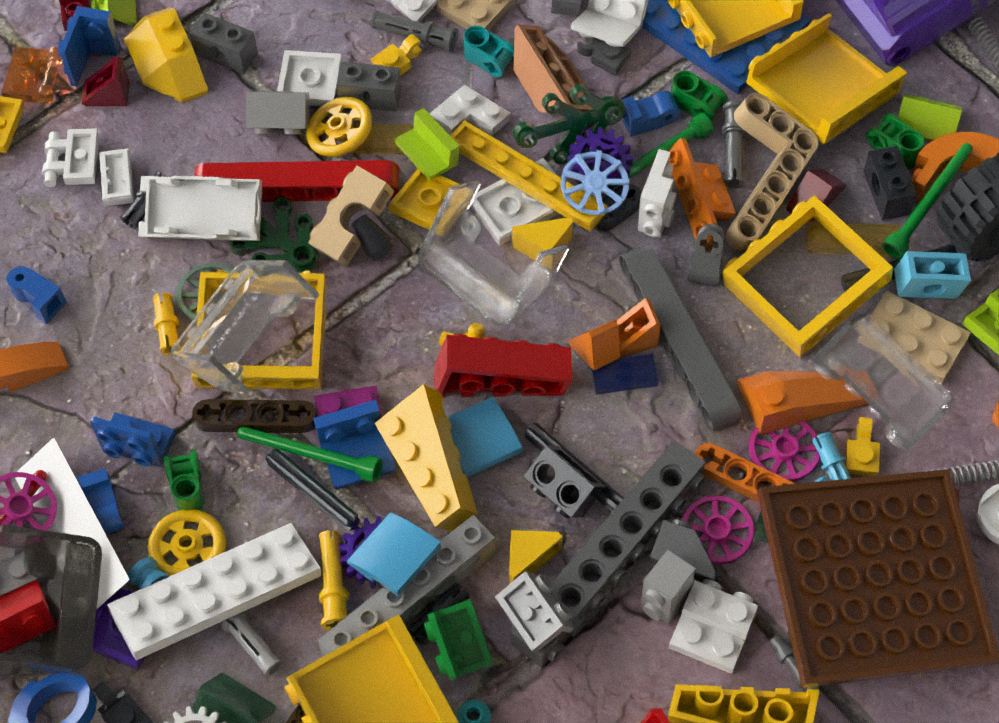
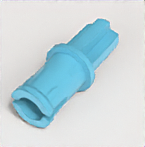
(831, 457)

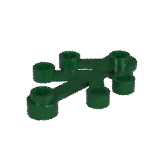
(573, 123)
(278, 238)

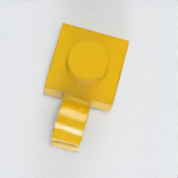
(400, 56)
(862, 454)

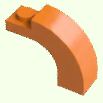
(939, 152)

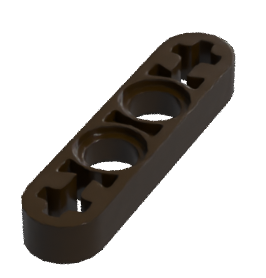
(255, 411)

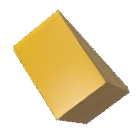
(542, 236)
(532, 551)

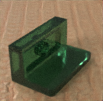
(232, 701)

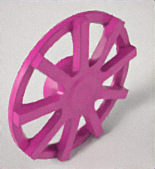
(785, 449)
(20, 505)
(718, 528)

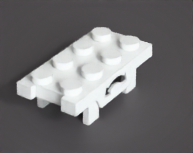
(201, 208)

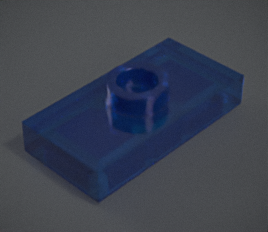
(626, 374)

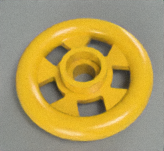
(339, 127)
(176, 522)

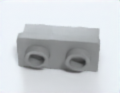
(534, 610)

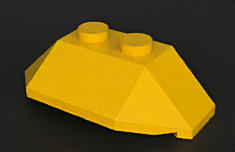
(166, 56)

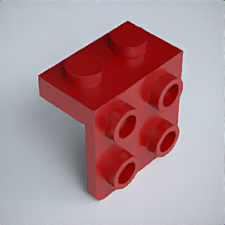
(23, 616)

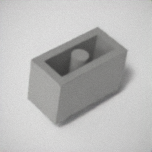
(277, 110)
(667, 587)

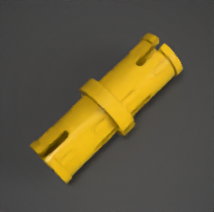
(165, 322)

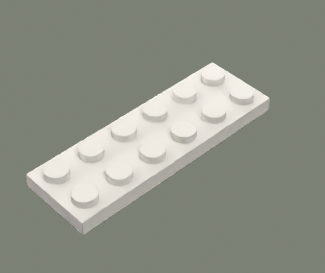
(213, 591)

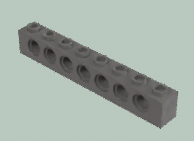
(674, 464)

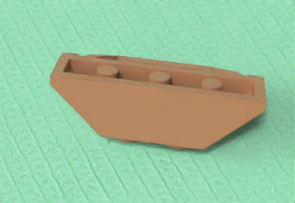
(544, 68)

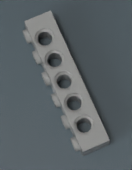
(457, 558)

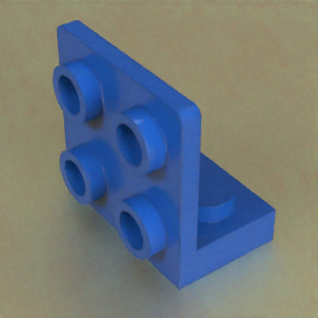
(86, 33)
(355, 435)
(133, 438)

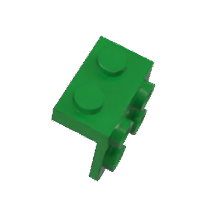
(458, 639)

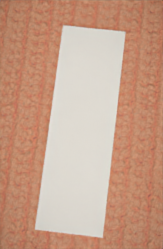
(74, 513)

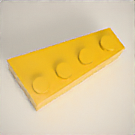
(426, 453)
(745, 705)

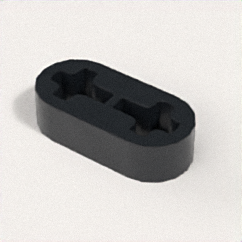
(624, 211)

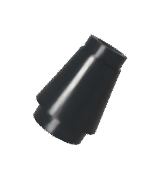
(373, 239)

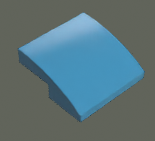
(483, 436)
(394, 553)

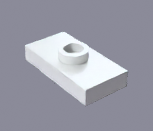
(116, 177)

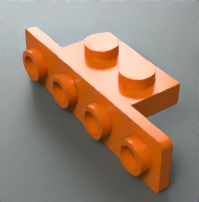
(700, 189)

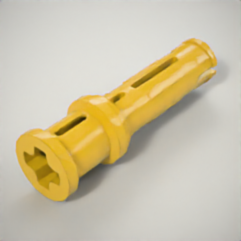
(333, 594)

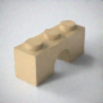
(359, 193)

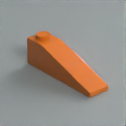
(791, 397)

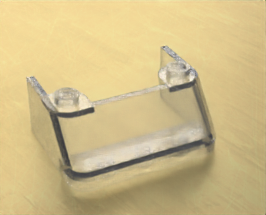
(473, 272)
(236, 318)

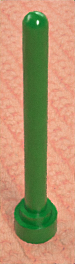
(698, 127)
(898, 243)
(368, 467)

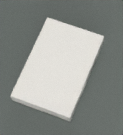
(506, 206)

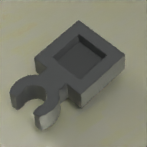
(603, 55)

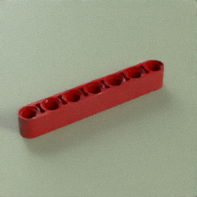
(301, 178)

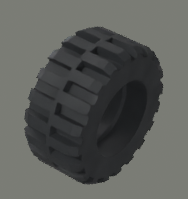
(972, 212)

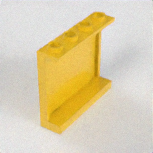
(730, 23)
(822, 80)
(371, 681)

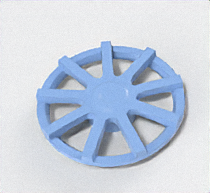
(595, 182)

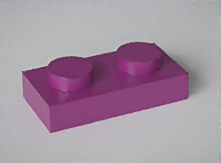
(340, 400)

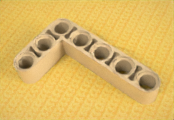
(789, 154)

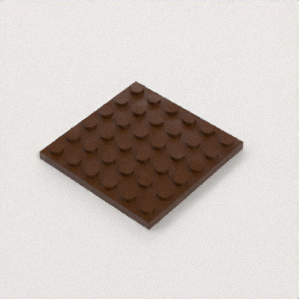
(876, 577)

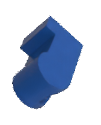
(650, 112)
(33, 288)
(102, 499)

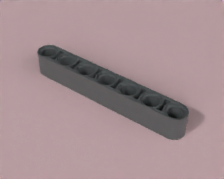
(681, 339)

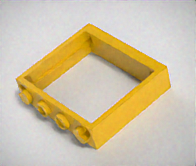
(805, 339)
(277, 376)

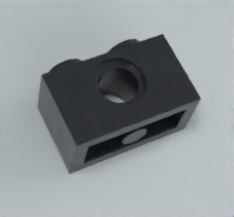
(889, 183)

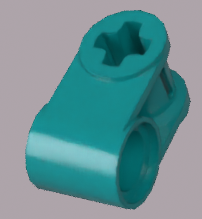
(487, 50)

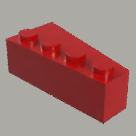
(501, 367)

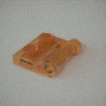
(25, 72)

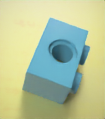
(932, 275)

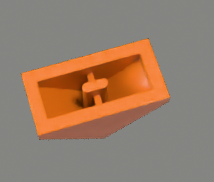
(638, 329)
(598, 345)

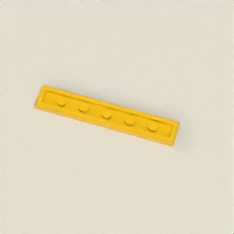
(523, 173)

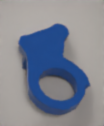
(36, 694)

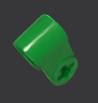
(696, 94)
(896, 134)
(185, 476)

